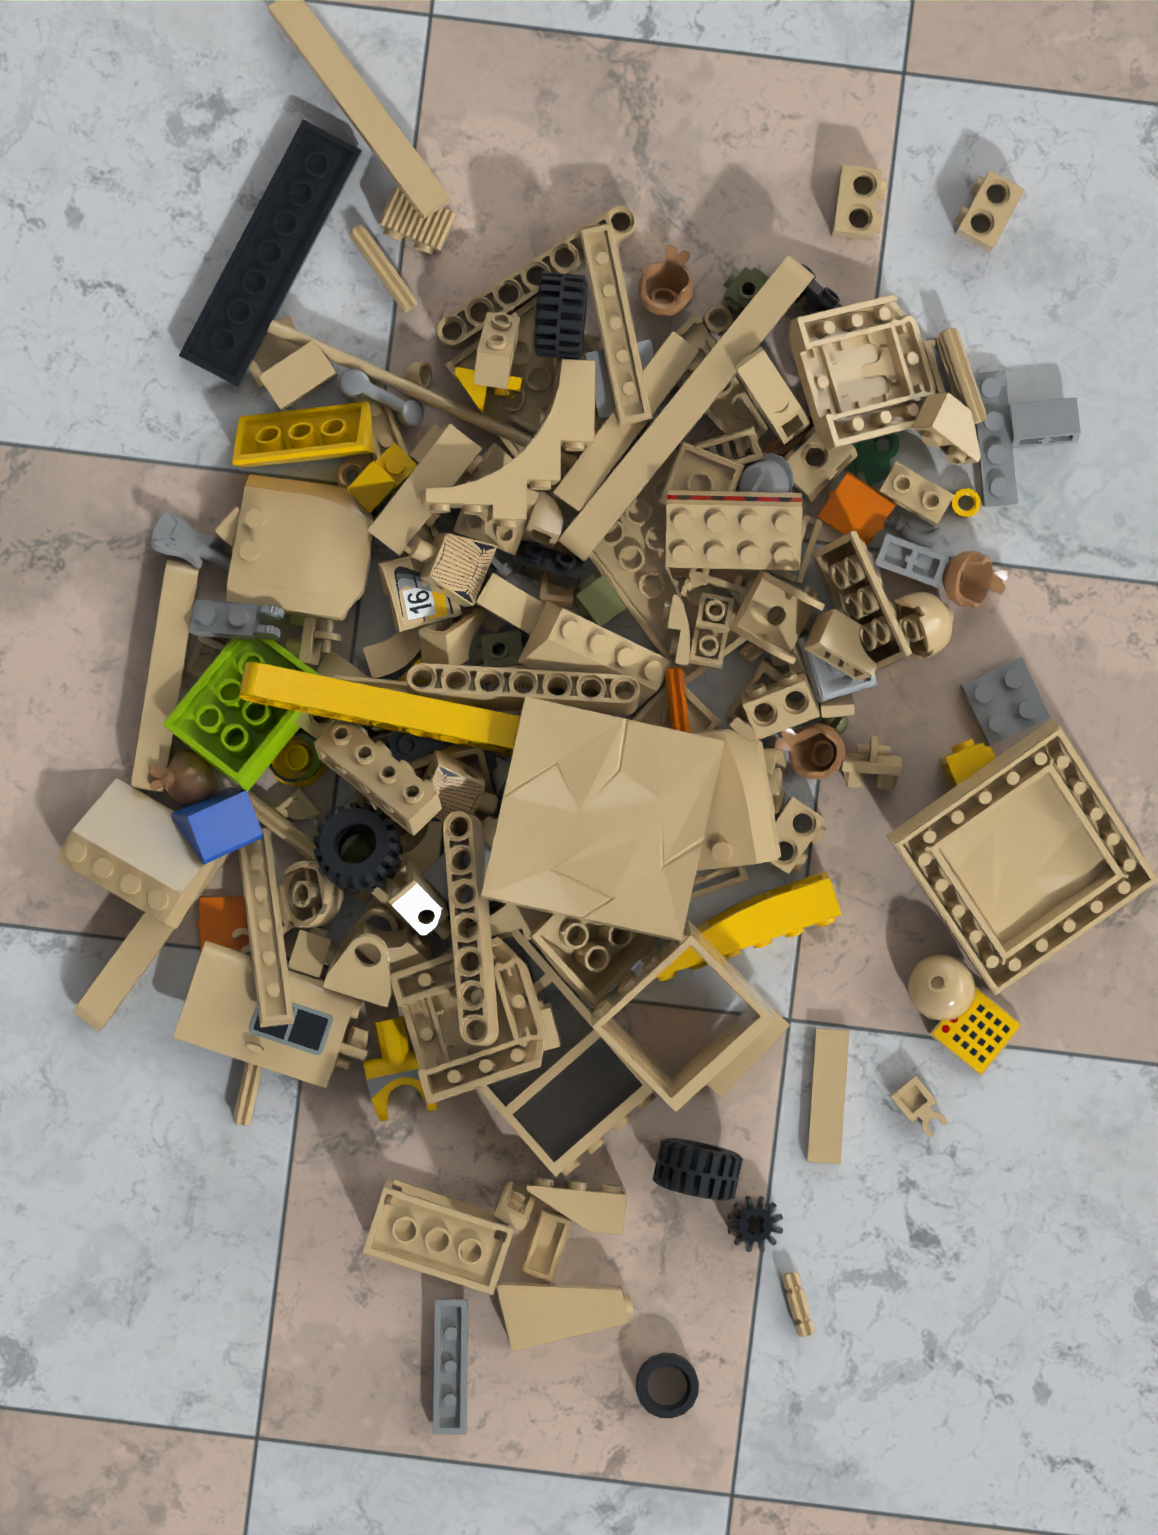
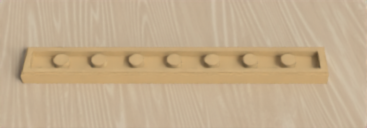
(360, 106)

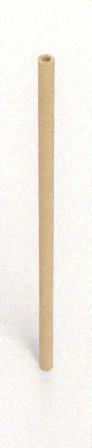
(413, 390)

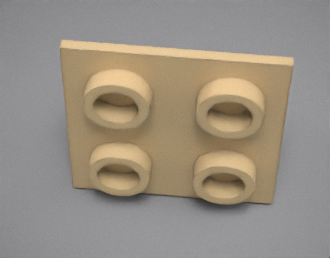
(477, 528)

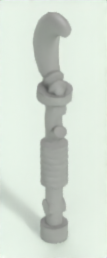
(907, 532)

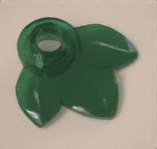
(872, 460)

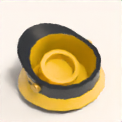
(298, 761)

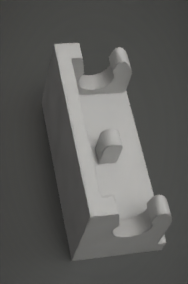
(1044, 422)
(911, 560)

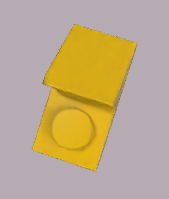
(479, 392)
(382, 477)

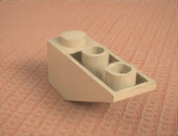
(772, 396)
(592, 1209)

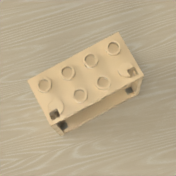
(716, 1054)
(438, 1236)

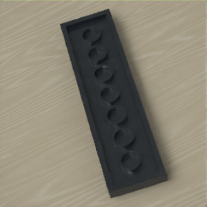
(270, 253)

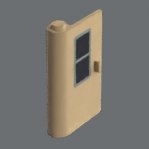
(225, 1017)

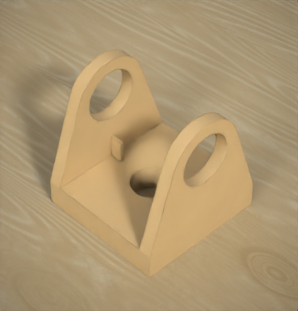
(780, 635)
(354, 972)

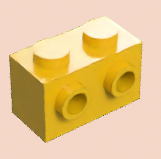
(966, 760)

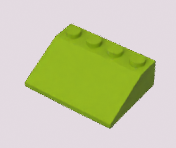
(231, 732)

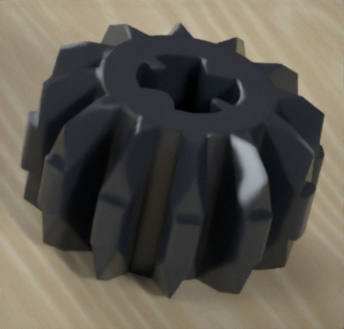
(766, 1222)

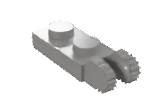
(233, 620)

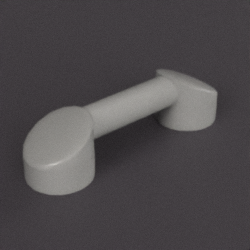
(354, 382)

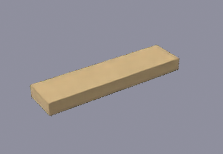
(827, 1095)

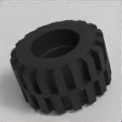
(560, 315)
(343, 826)
(697, 1169)

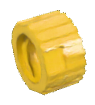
(976, 503)

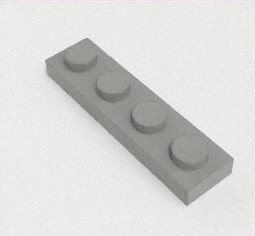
(995, 441)
(450, 1366)

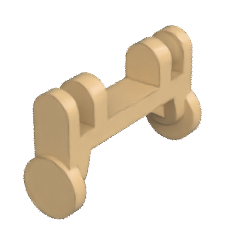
(699, 579)

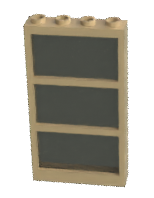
(577, 1089)

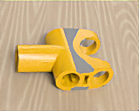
(394, 1067)

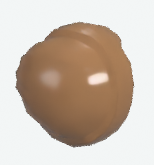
(667, 286)
(970, 577)
(813, 750)
(186, 778)

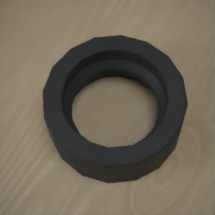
(647, 1401)

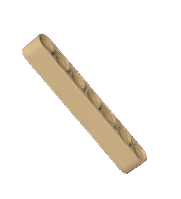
(519, 282)
(166, 670)
(538, 680)
(481, 941)
(129, 964)

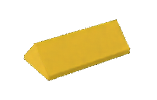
(304, 435)

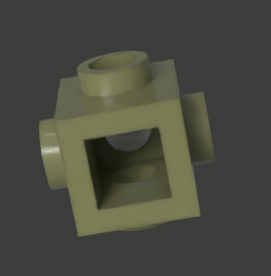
(735, 297)

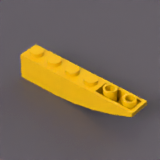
(762, 918)

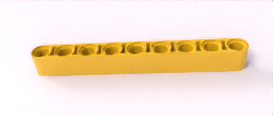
(379, 707)

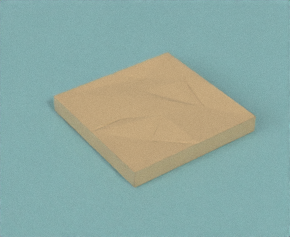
(602, 819)
(1023, 857)

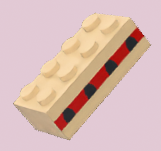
(733, 530)

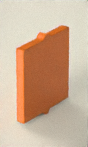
(857, 508)
(220, 919)

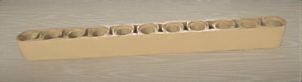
(686, 408)

